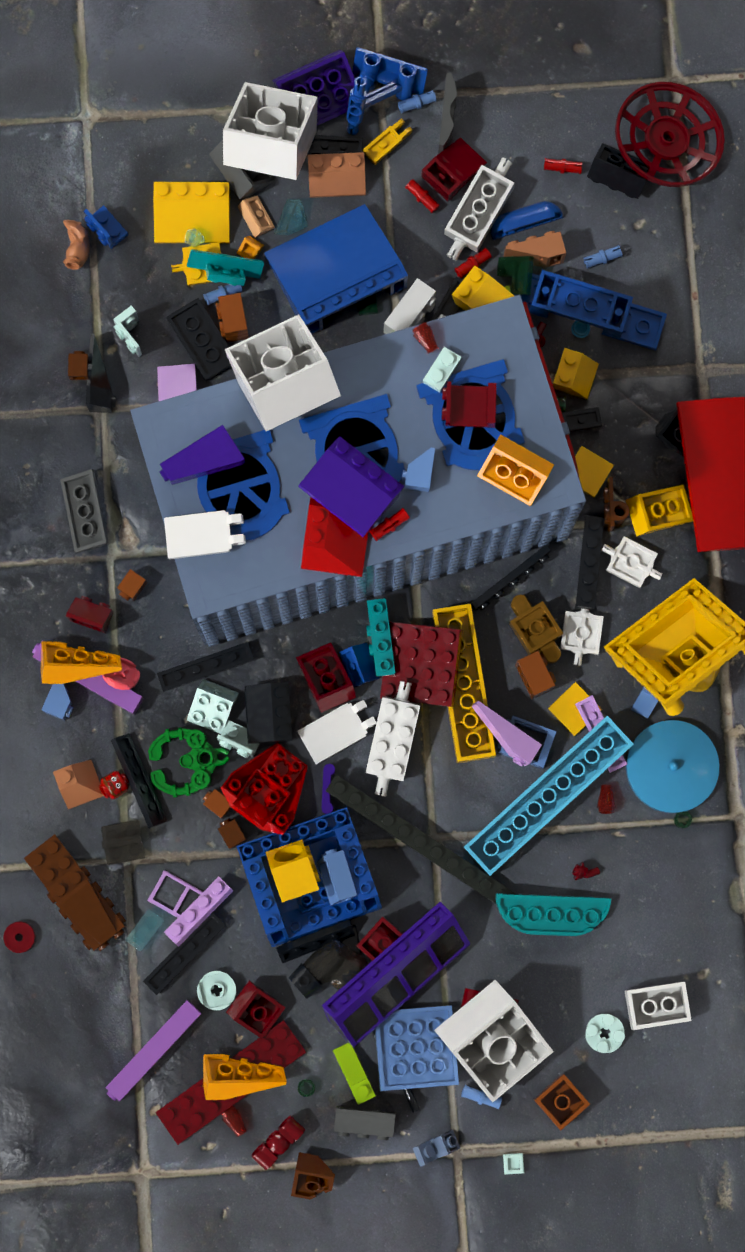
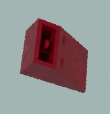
(452, 169)

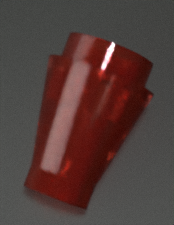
(424, 335)
(606, 800)
(233, 1120)

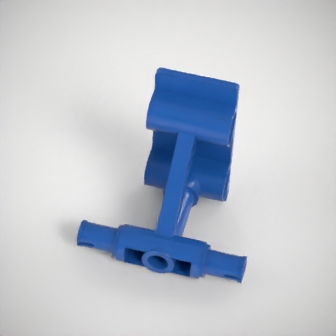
(399, 76)

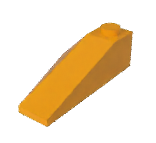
(68, 664)
(232, 1078)

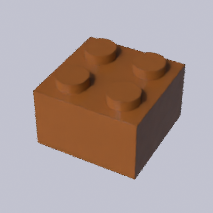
(233, 318)
(535, 674)
(561, 1101)

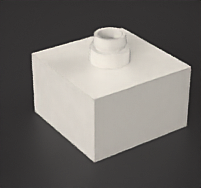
(270, 130)
(283, 372)
(494, 1040)

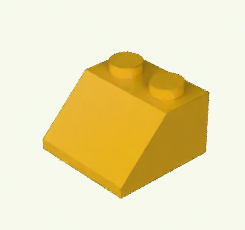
(575, 374)

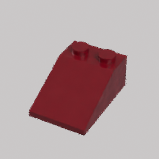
(326, 677)

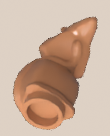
(79, 247)

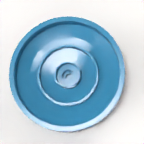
(672, 766)

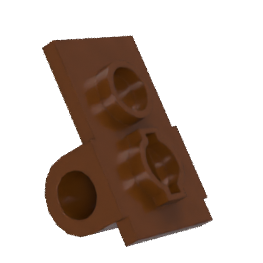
(610, 517)

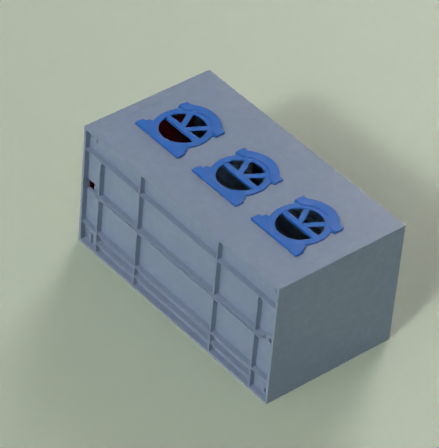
(382, 382)

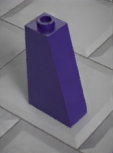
(205, 456)

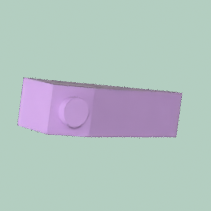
(512, 739)

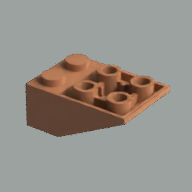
(546, 250)

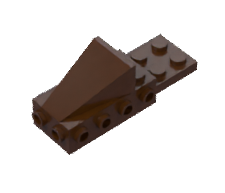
(76, 894)

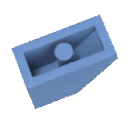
(419, 472)
(58, 702)
(644, 703)

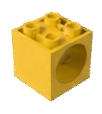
(293, 870)

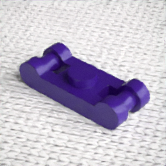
(328, 771)

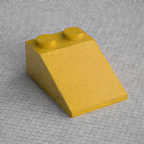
(479, 290)
(659, 510)

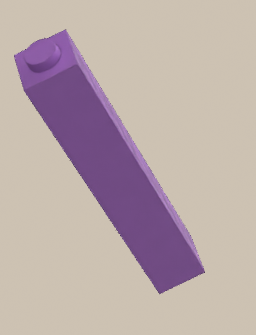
(125, 699)
(153, 1051)

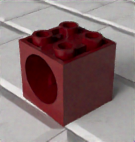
(378, 939)

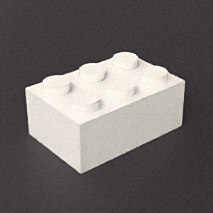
(411, 308)
(658, 1005)

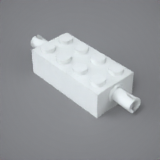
(479, 208)
(393, 738)

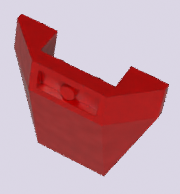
(267, 789)

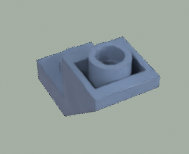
(436, 1148)

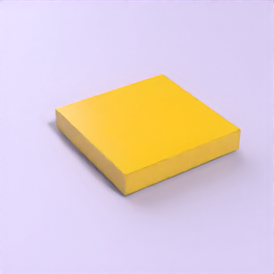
(592, 470)
(566, 710)

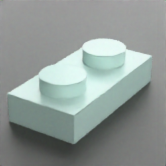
(442, 369)

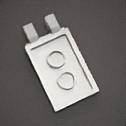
(201, 534)
(335, 731)

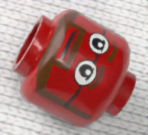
(114, 785)

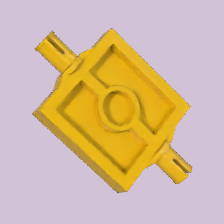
(193, 275)

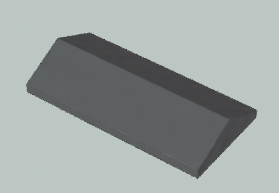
(84, 511)

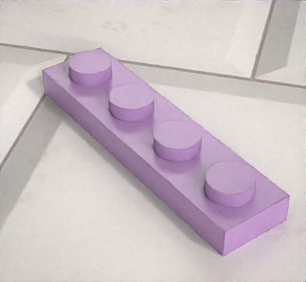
(592, 716)
(198, 911)

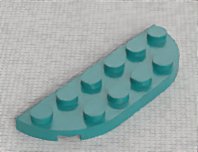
(552, 913)

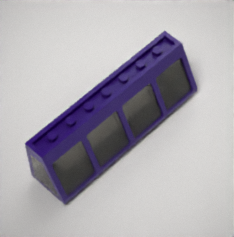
(396, 975)

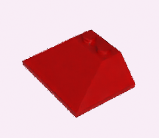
(331, 544)

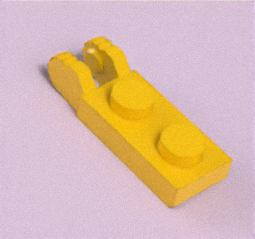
(386, 142)

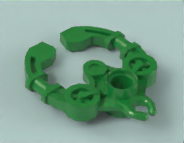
(193, 760)

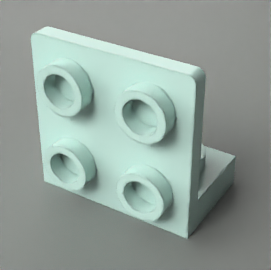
(127, 320)
(212, 706)
(236, 737)

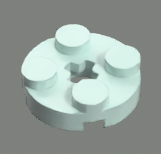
(207, 984)
(602, 1044)

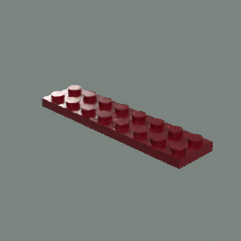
(192, 1111)

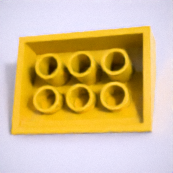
(190, 206)

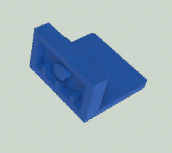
(106, 227)

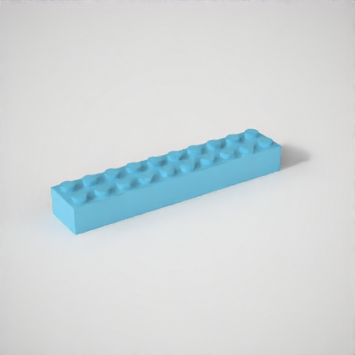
(548, 795)

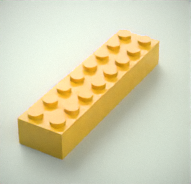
(469, 733)

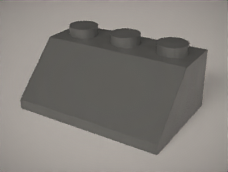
(243, 182)
(364, 1122)

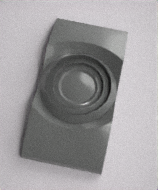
(448, 113)

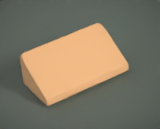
(255, 216)

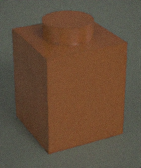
(131, 586)
(216, 803)

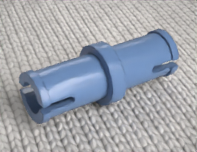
(417, 101)
(602, 256)
(212, 296)
(480, 1097)

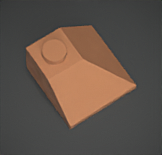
(78, 783)

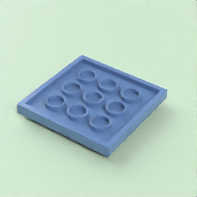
(412, 1052)

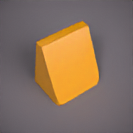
(250, 248)

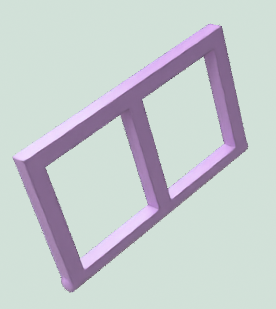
(188, 886)

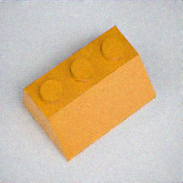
(515, 470)

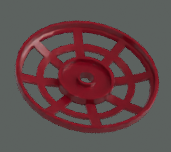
(675, 129)

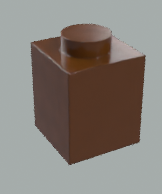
(78, 366)
(231, 833)

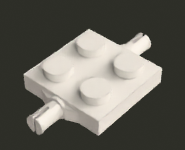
(631, 562)
(581, 633)

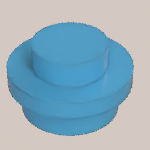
(580, 329)

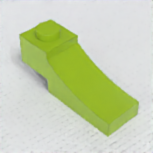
(354, 1073)

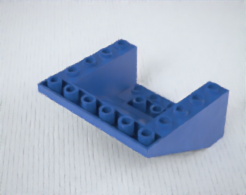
(336, 266)
(311, 911)

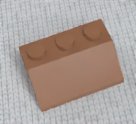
(336, 175)

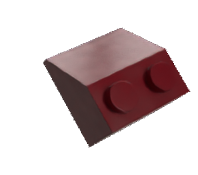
(89, 614)
(255, 1009)

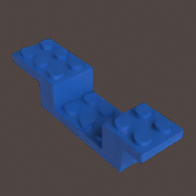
(595, 307)

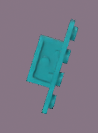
(225, 267)
(381, 638)

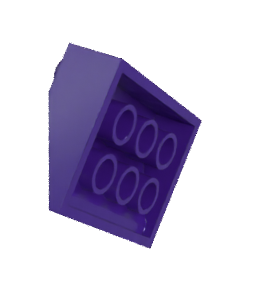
(325, 78)
(351, 486)

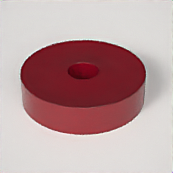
(11, 933)

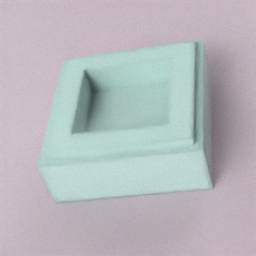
(513, 1163)

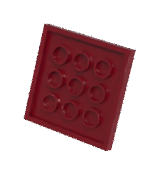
(427, 660)

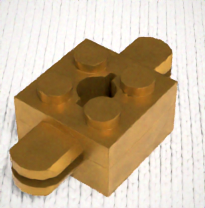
(536, 628)

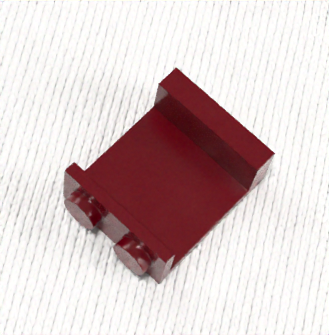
(469, 405)

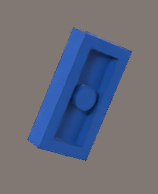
(359, 664)

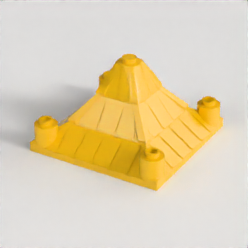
(680, 645)

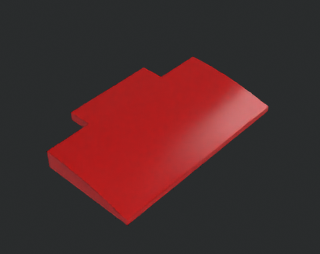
(715, 470)

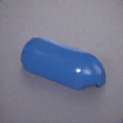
(525, 219)

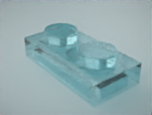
(144, 930)

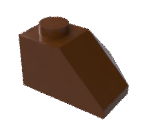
(311, 1177)

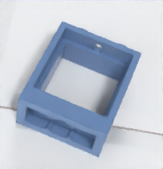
(550, 734)
(336, 877)

